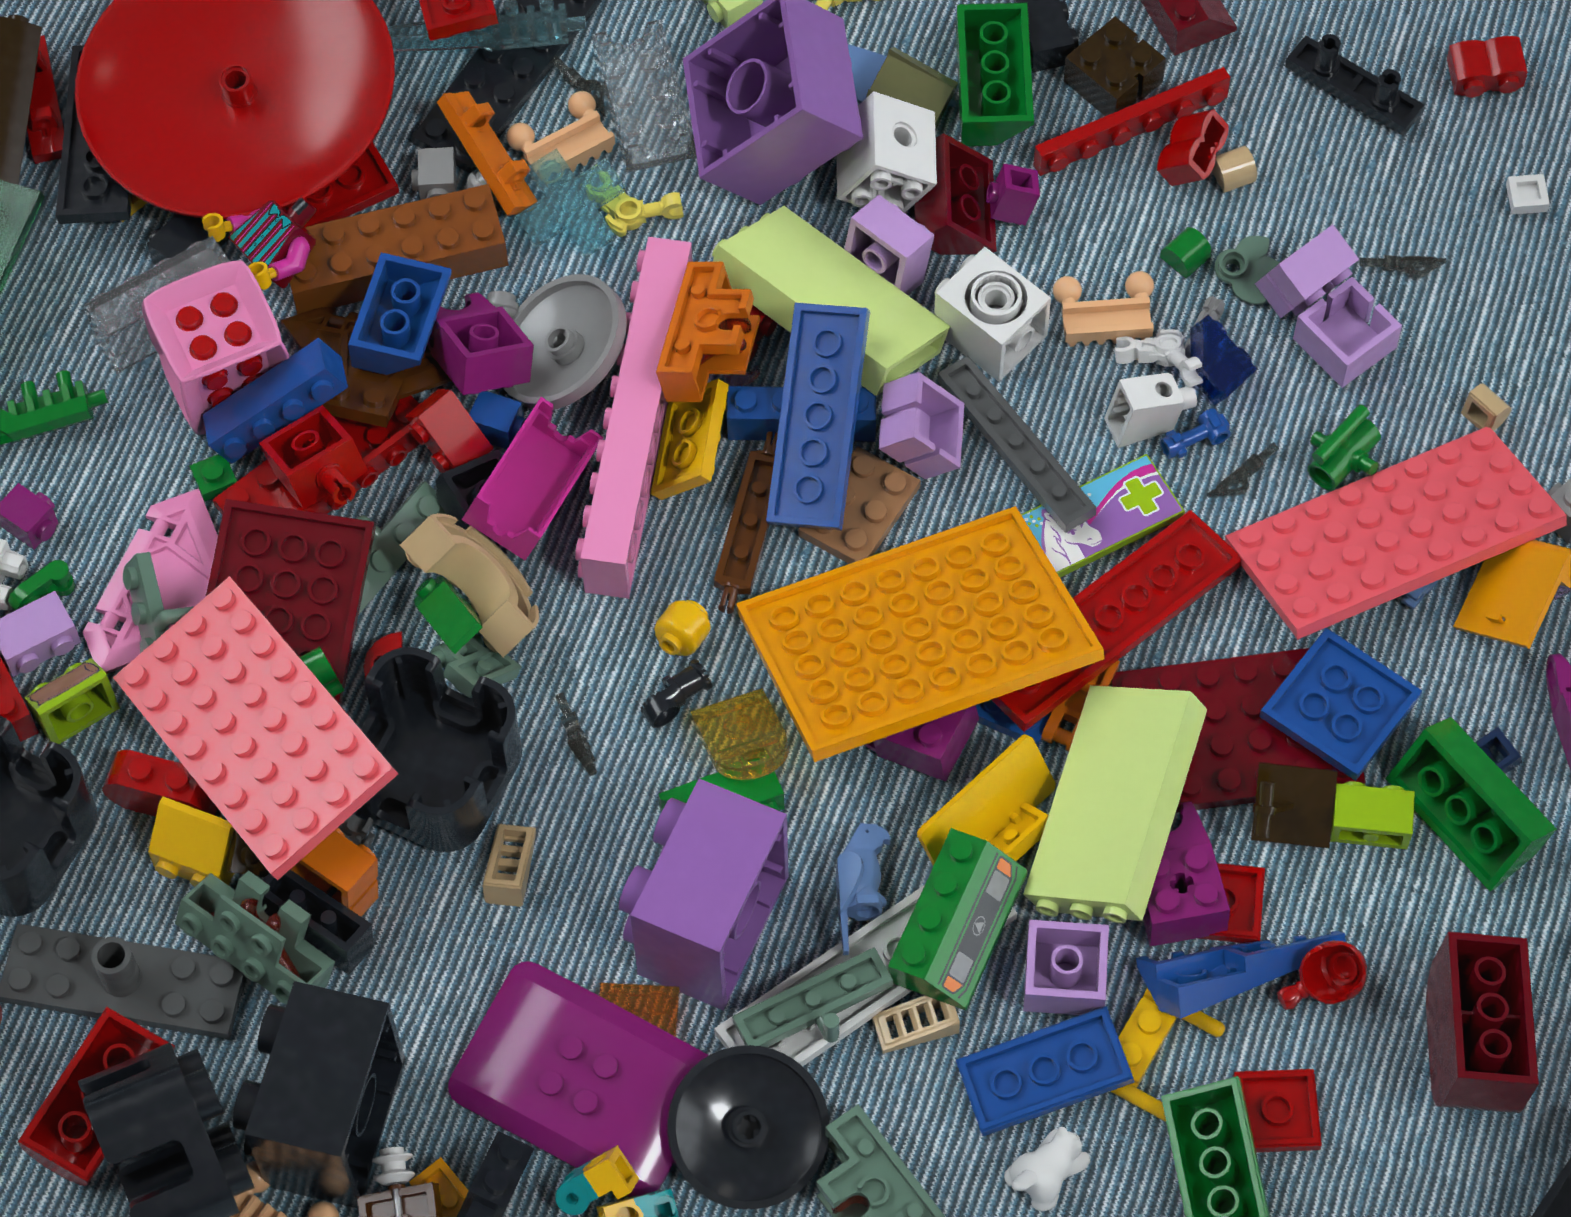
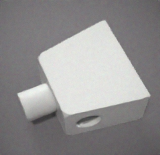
(1146, 407)

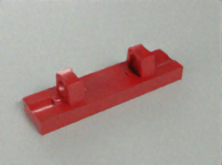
(45, 118)

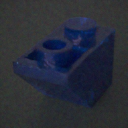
(1222, 361)

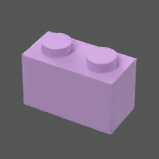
(36, 634)

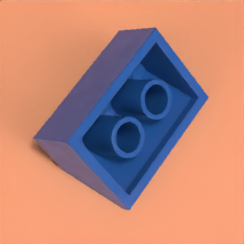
(397, 314)

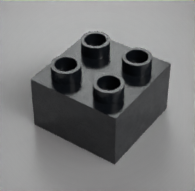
(322, 1093)

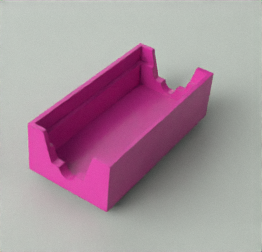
(530, 482)

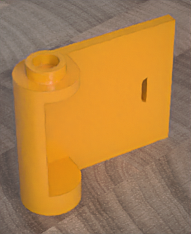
(1516, 589)

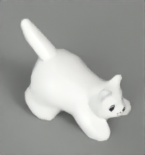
(1046, 1168)

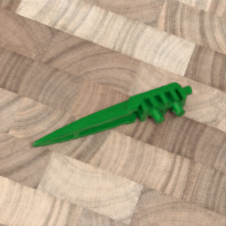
(48, 412)

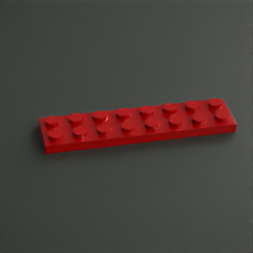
(1132, 605)

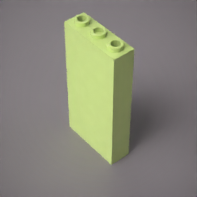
(795, 263)
(1115, 803)

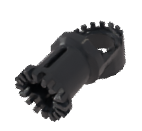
(678, 688)

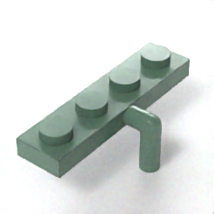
(386, 550)
(147, 604)
(814, 1002)

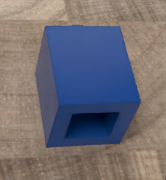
(497, 417)

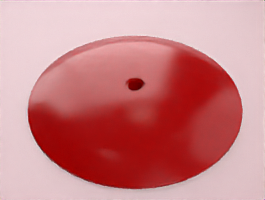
(177, 133)

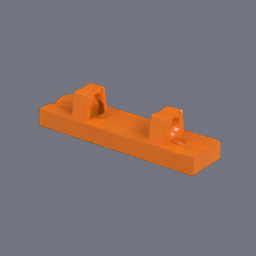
(487, 152)

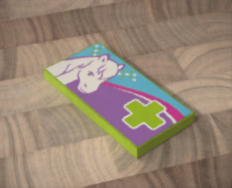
(1128, 507)

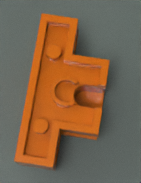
(706, 333)

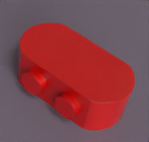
(141, 780)

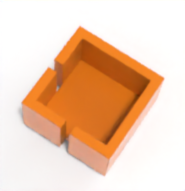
(345, 866)

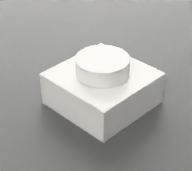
(1527, 194)

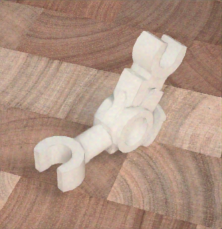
(1165, 349)

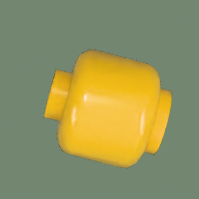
(682, 627)

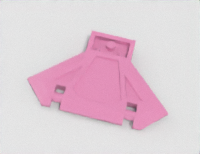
(181, 571)

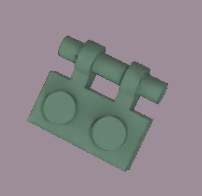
(475, 661)

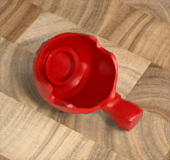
(1329, 974)

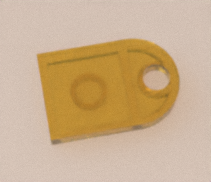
(742, 731)

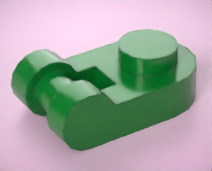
(51, 578)

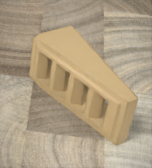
(503, 887)
(920, 1034)

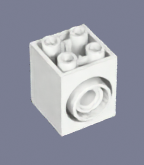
(893, 156)
(992, 313)

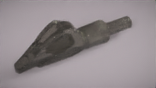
(576, 81)
(1406, 264)
(1241, 475)
(576, 737)

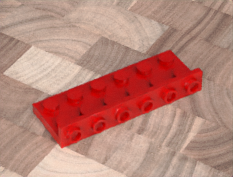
(376, 444)

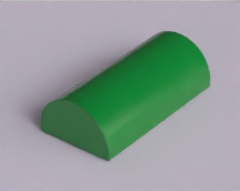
(1215, 1151)

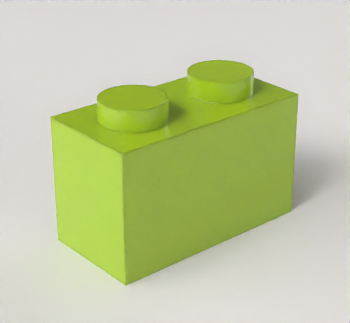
(1373, 815)

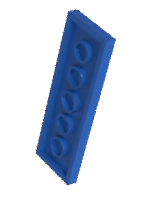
(818, 416)

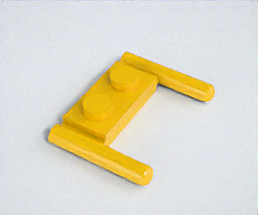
(1143, 1039)

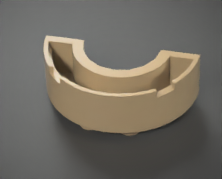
(481, 572)

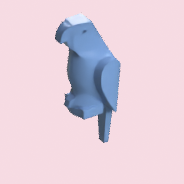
(859, 878)

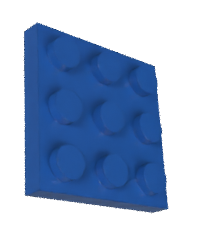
(1340, 704)

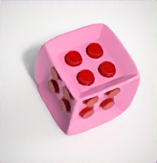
(212, 336)

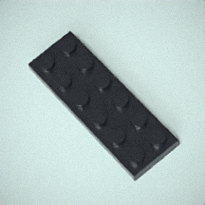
(84, 187)

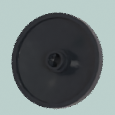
(747, 1127)

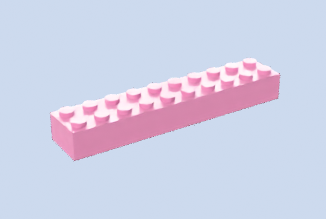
(633, 427)

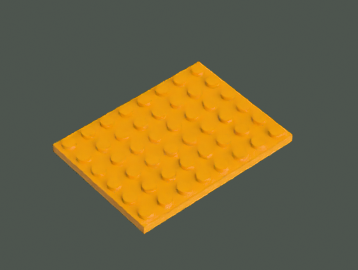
(918, 633)

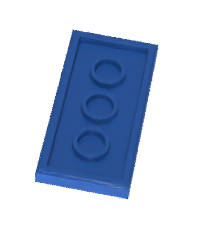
(1044, 1071)

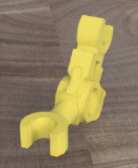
(631, 213)

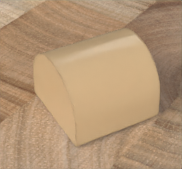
(1235, 169)
(1485, 408)

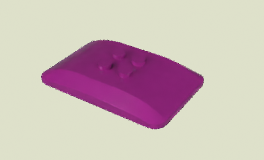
(574, 1074)

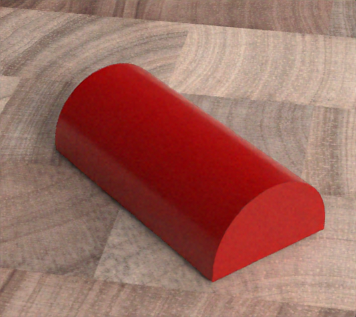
(61, 1130)

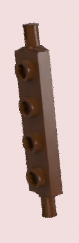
(746, 528)

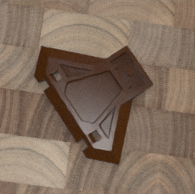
(369, 395)

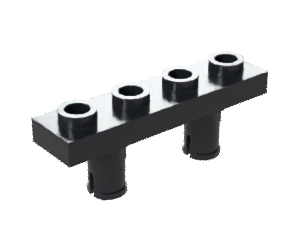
(1370, 94)

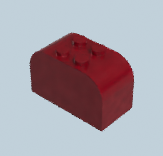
(1481, 1023)

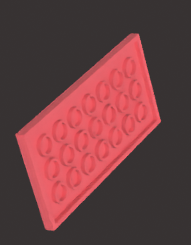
(1395, 531)
(255, 727)

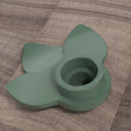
(1252, 264)

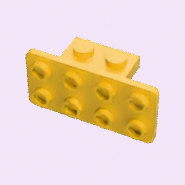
(997, 804)

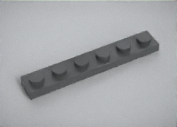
(1017, 444)

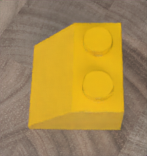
(190, 843)

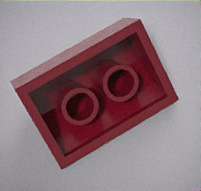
(1189, 22)
(957, 204)

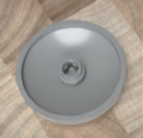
(575, 337)

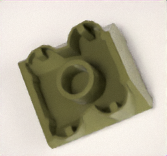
(914, 83)

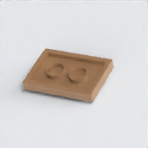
(873, 505)

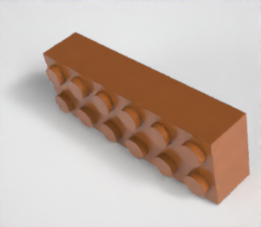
(443, 230)

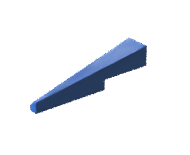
(1211, 976)

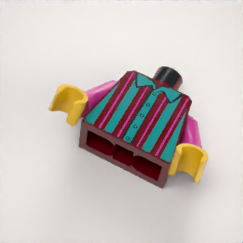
(269, 238)

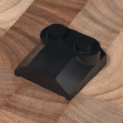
(462, 484)

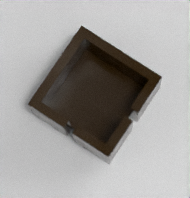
(1108, 65)

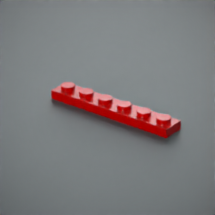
(1131, 121)

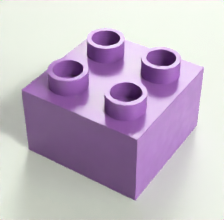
(772, 98)
(707, 893)

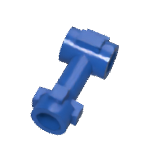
(1211, 426)

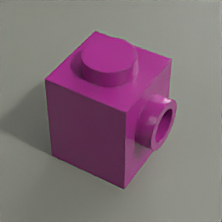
(1013, 194)
(28, 516)

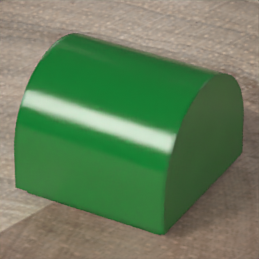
(1187, 251)

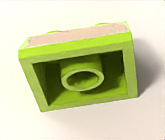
(72, 701)

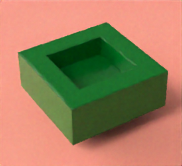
(213, 476)

